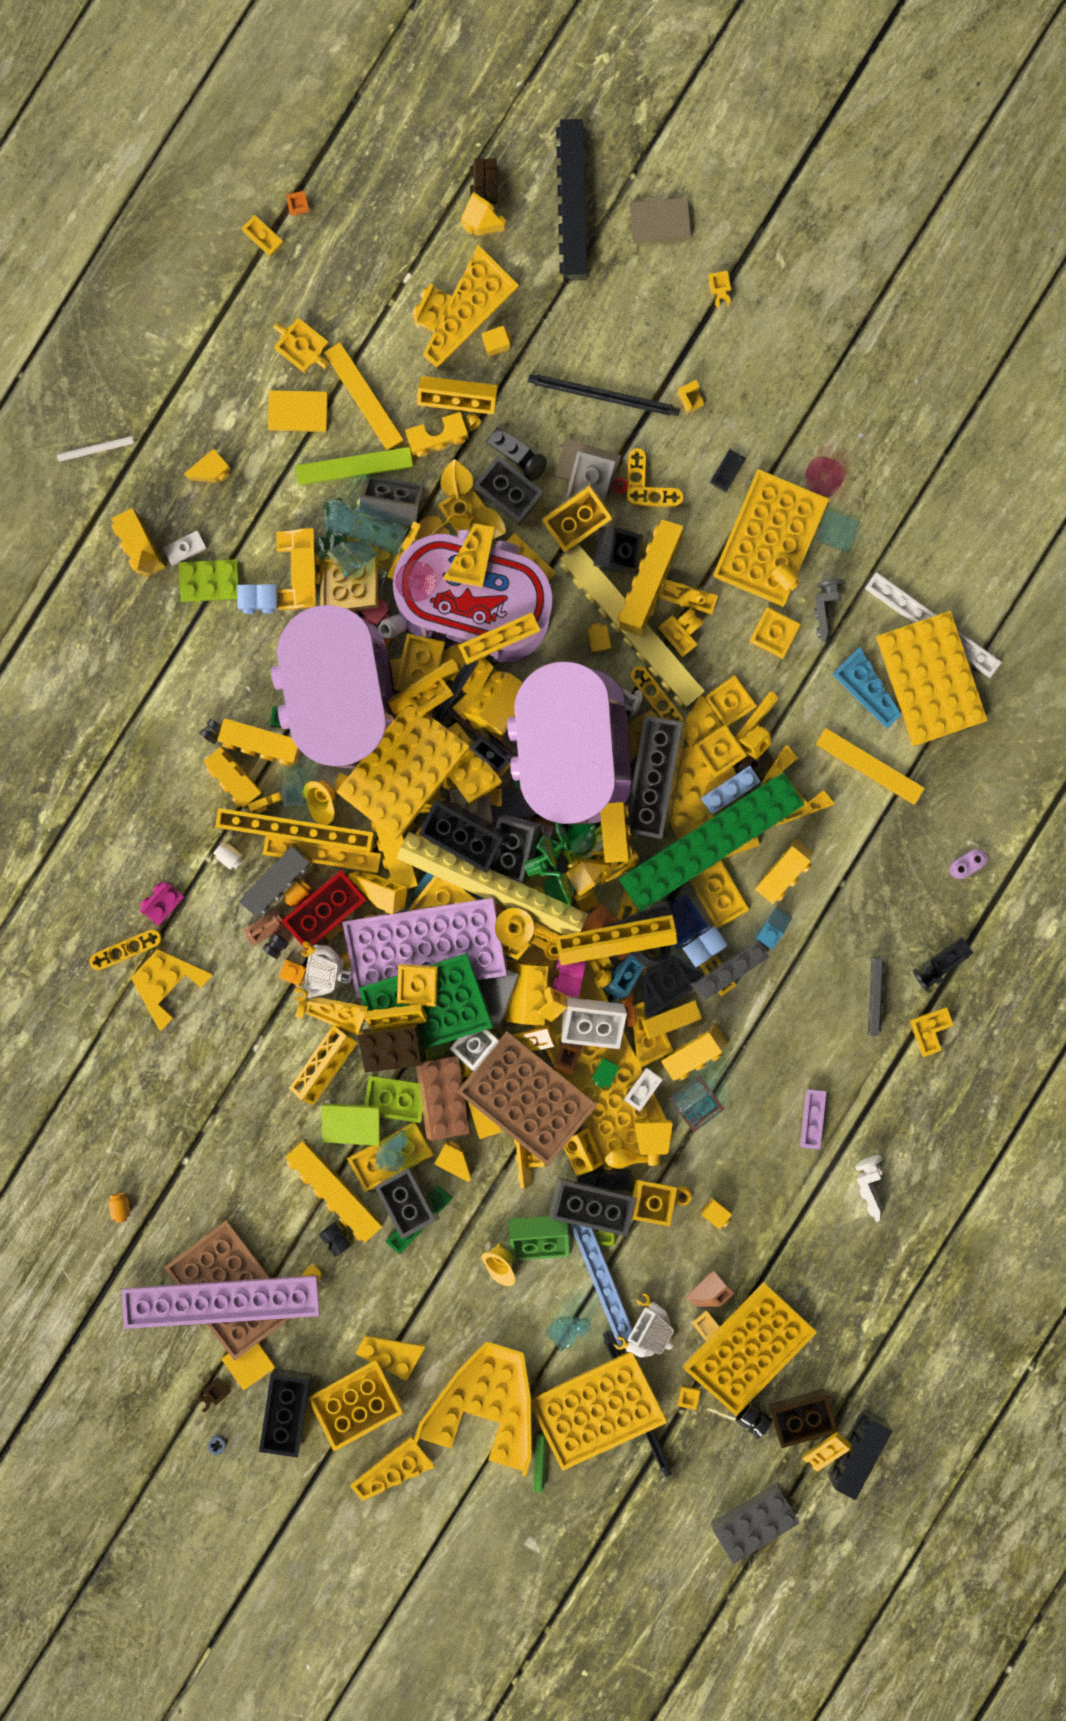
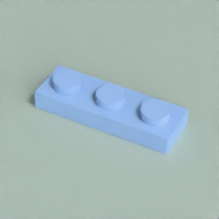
(730, 790)

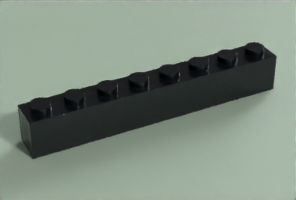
(572, 200)

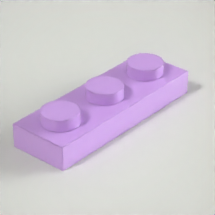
(813, 1119)

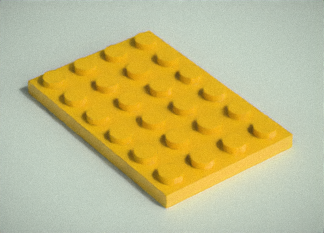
(769, 530)
(931, 678)
(403, 771)
(692, 784)
(749, 1349)
(597, 1410)

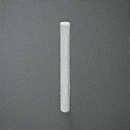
(95, 448)

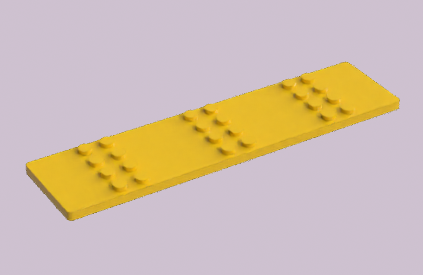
(613, 1118)

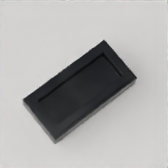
(727, 470)

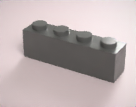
(272, 883)
(730, 970)

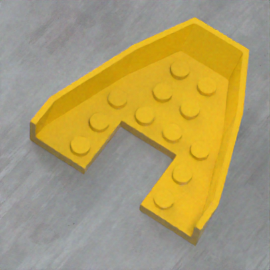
(491, 1387)

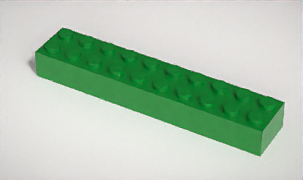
(711, 841)

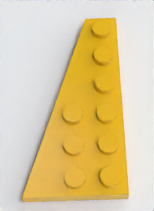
(475, 299)
(441, 892)

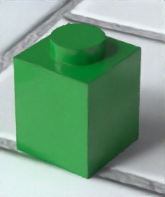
(605, 1073)

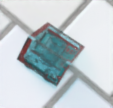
(696, 1103)

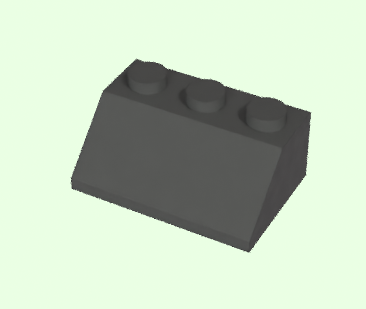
(391, 499)

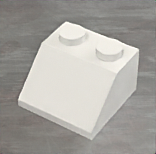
(475, 1047)

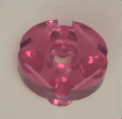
(824, 465)

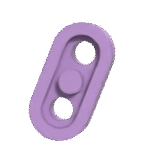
(968, 864)

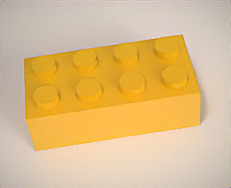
(260, 741)

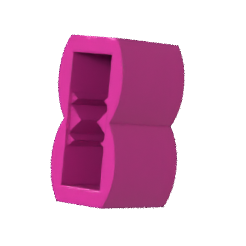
(569, 978)

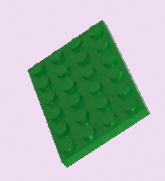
(459, 1006)

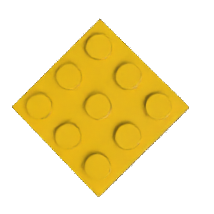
(353, 593)

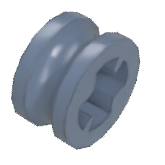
(211, 1447)

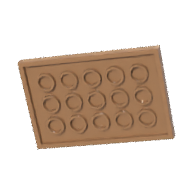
(527, 1098)
(220, 1258)

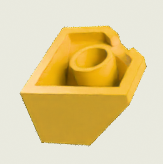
(481, 218)
(586, 873)

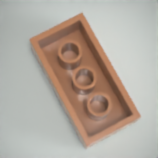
(441, 1104)

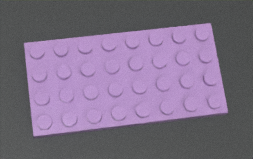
(423, 938)

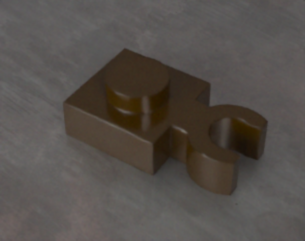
(214, 1392)

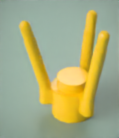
(632, 863)

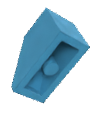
(773, 928)
(624, 977)

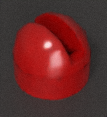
(623, 488)

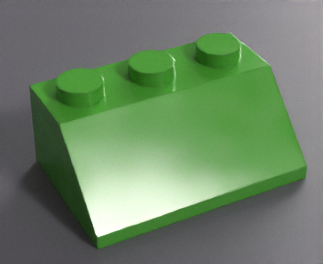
(538, 1238)

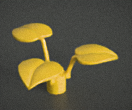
(457, 481)

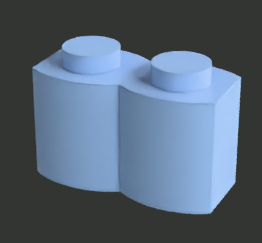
(258, 597)
(704, 946)

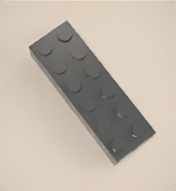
(656, 776)

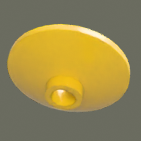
(522, 920)

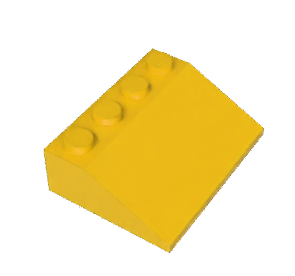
(356, 1405)

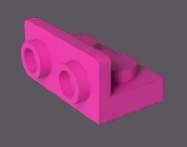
(161, 903)

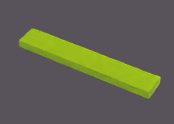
(354, 466)

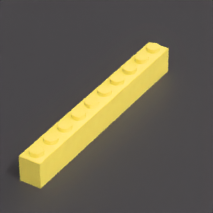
(648, 646)
(505, 891)

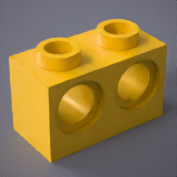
(583, 1152)

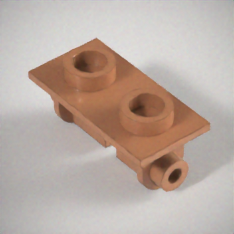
(264, 927)

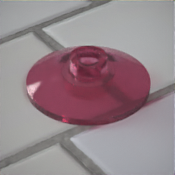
(410, 572)

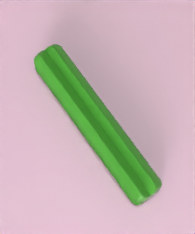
(539, 1463)

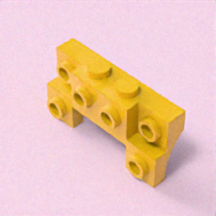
(303, 569)

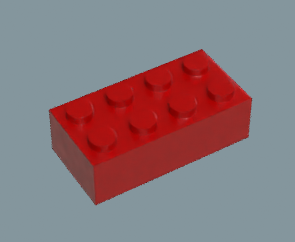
(324, 909)

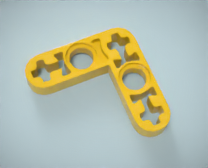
(640, 488)

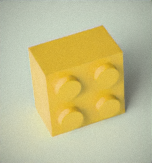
(653, 1202)

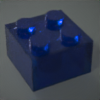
(687, 921)

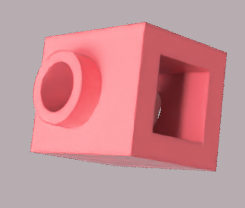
(376, 615)

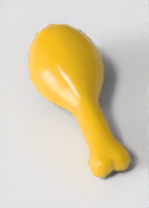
(623, 1158)

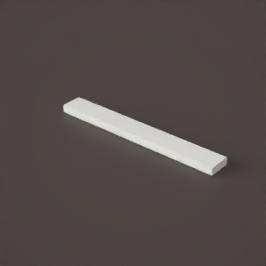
(916, 612)

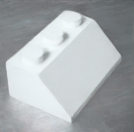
(593, 1023)

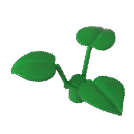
(581, 841)
(539, 864)

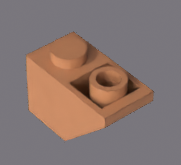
(710, 1292)

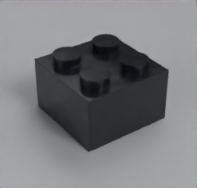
(618, 550)

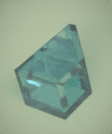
(351, 556)
(292, 787)
(389, 1152)
(566, 1330)

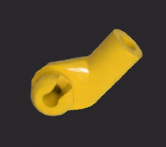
(691, 596)

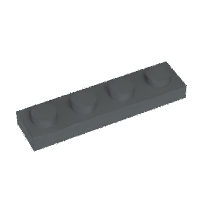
(875, 991)

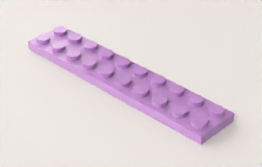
(220, 1302)

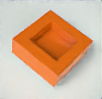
(297, 203)

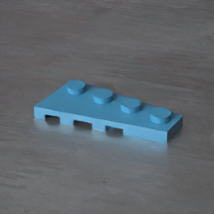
(864, 685)

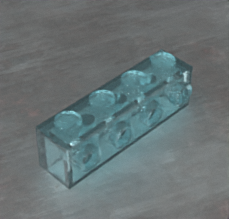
(365, 527)

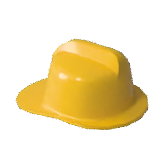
(320, 801)
(499, 1265)

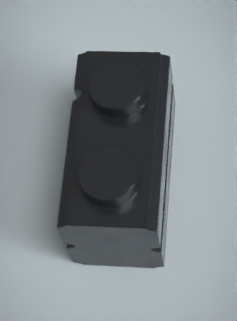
(490, 750)

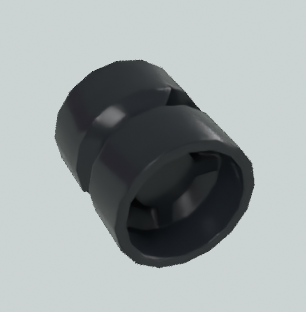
(336, 1238)
(754, 1420)

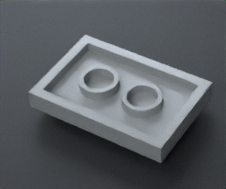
(593, 470)

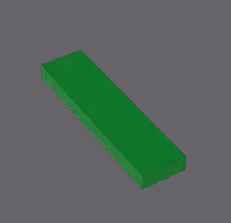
(439, 1199)

